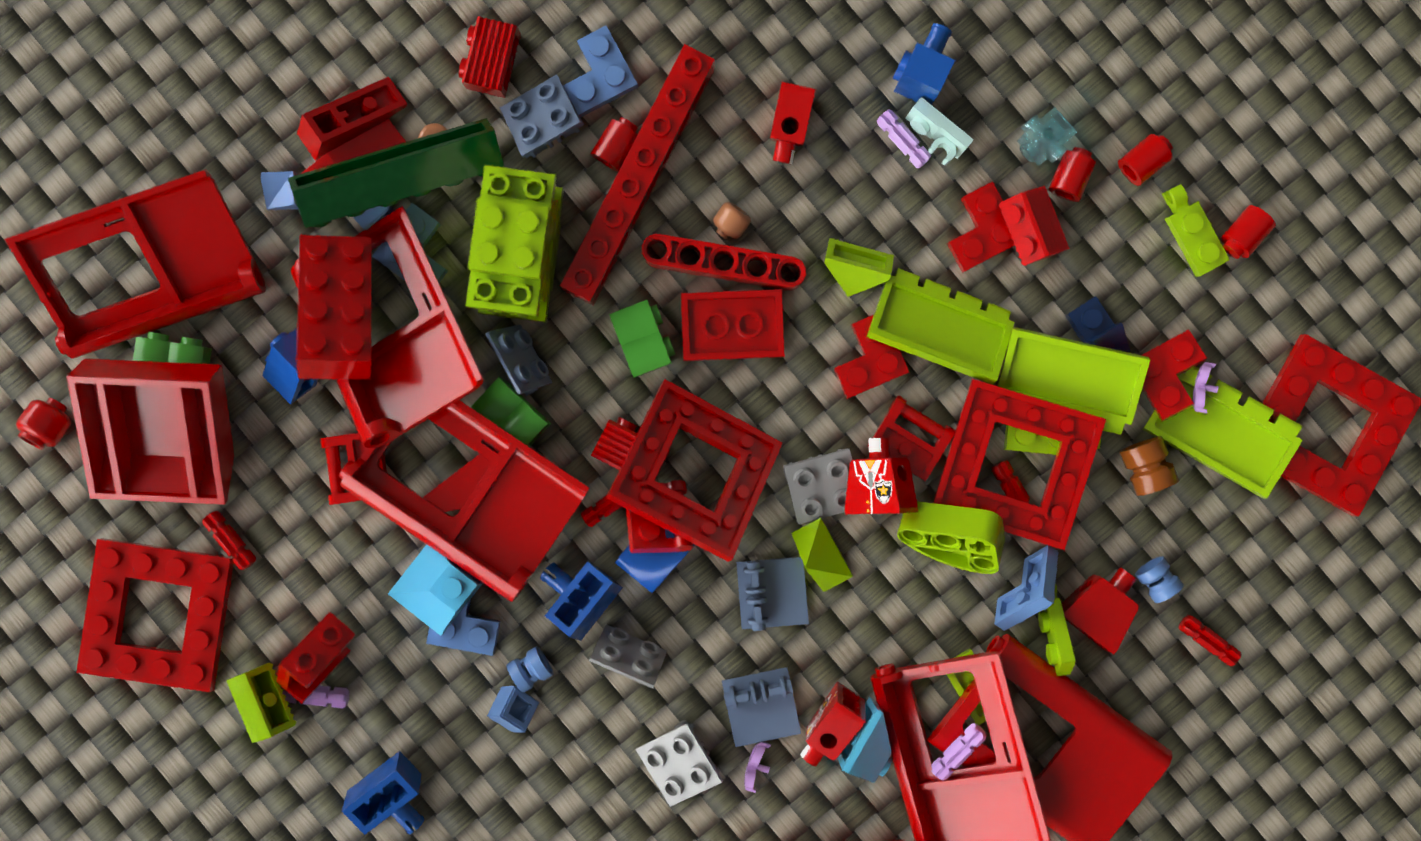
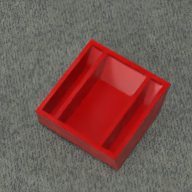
(153, 430)

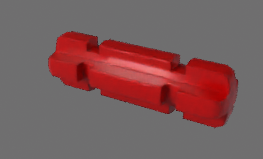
(1010, 484)
(603, 507)
(229, 540)
(1210, 640)

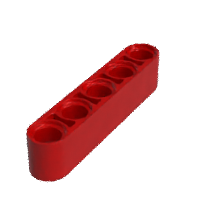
(708, 253)

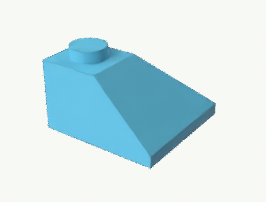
(434, 589)
(870, 748)

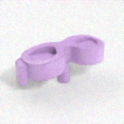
(1201, 386)
(753, 765)

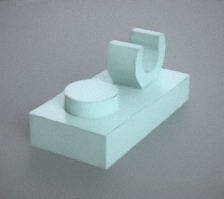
(932, 123)

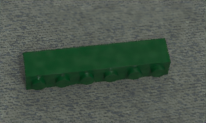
(395, 173)

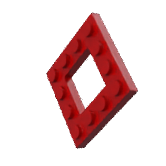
(1391, 414)
(1078, 438)
(640, 493)
(101, 642)

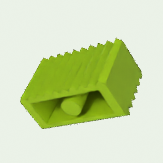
(261, 703)

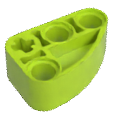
(955, 536)

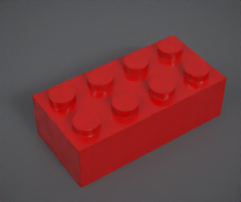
(334, 308)

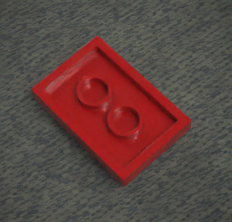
(732, 325)

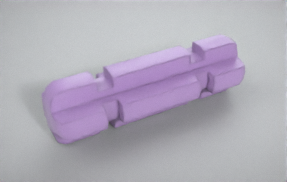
(903, 138)
(323, 696)
(958, 751)

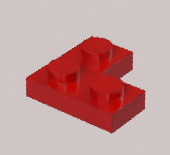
(990, 234)
(1166, 363)
(872, 369)

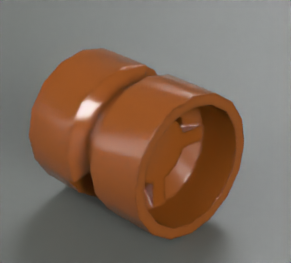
(1149, 466)

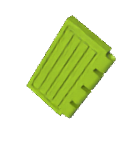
(942, 328)
(1075, 375)
(1231, 436)

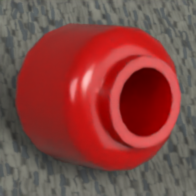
(43, 423)

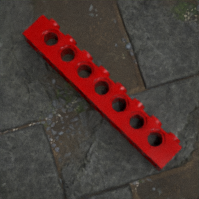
(638, 174)

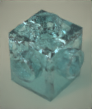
(1045, 137)

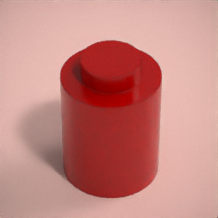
(615, 143)
(1146, 159)
(1072, 174)
(1247, 232)

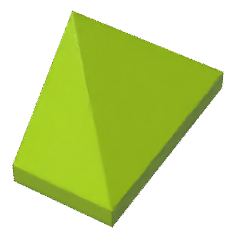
(857, 266)
(821, 555)

